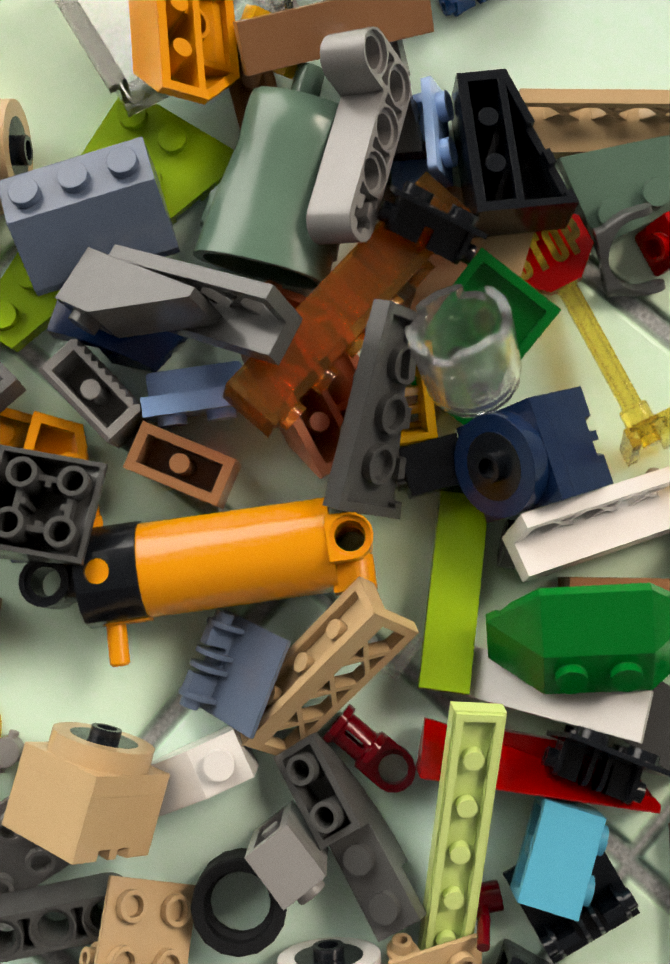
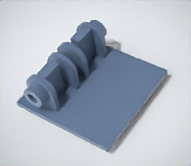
(236, 671)

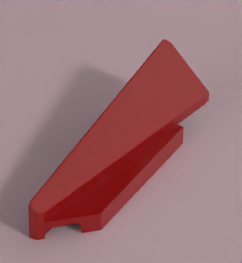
(522, 769)

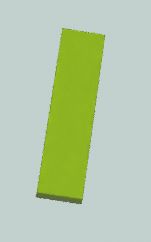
(453, 596)

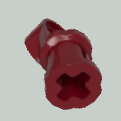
(371, 752)

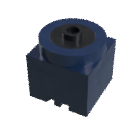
(529, 455)

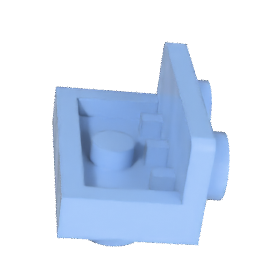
(435, 112)
(188, 393)

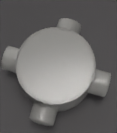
(10, 750)

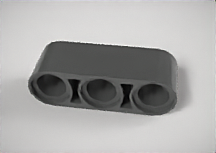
(37, 933)

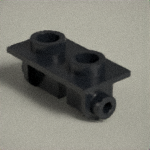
(451, 229)

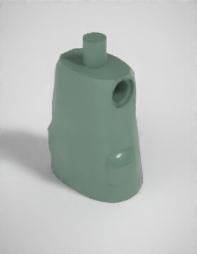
(261, 205)

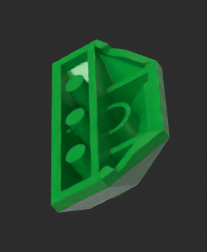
(584, 638)

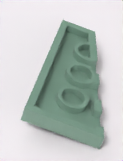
(618, 179)

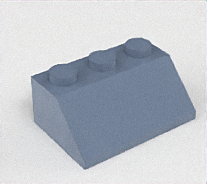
(83, 204)

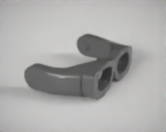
(603, 238)

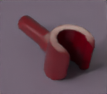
(489, 902)

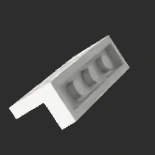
(590, 525)

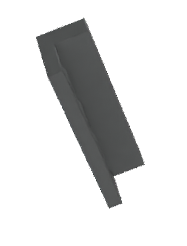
(254, 313)

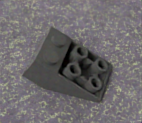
(47, 505)

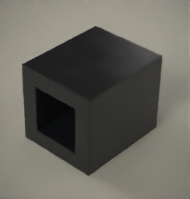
(429, 466)

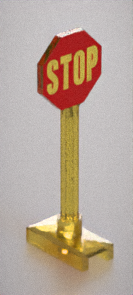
(555, 267)

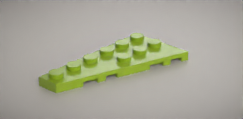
(187, 168)

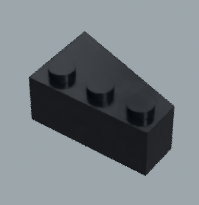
(502, 161)

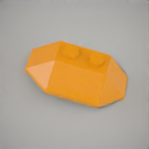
(185, 46)

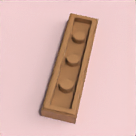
(297, 32)

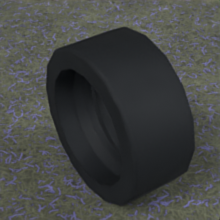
(216, 934)

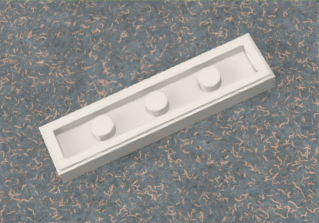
(609, 713)

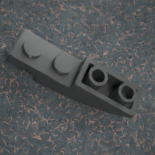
(354, 829)

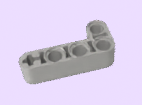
(362, 136)

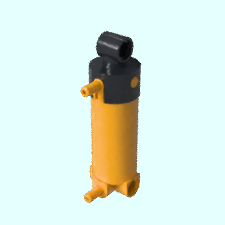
(204, 564)

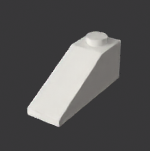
(205, 768)

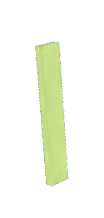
(462, 821)

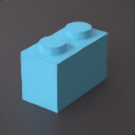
(559, 856)

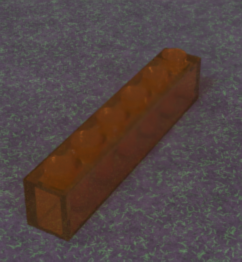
(334, 322)

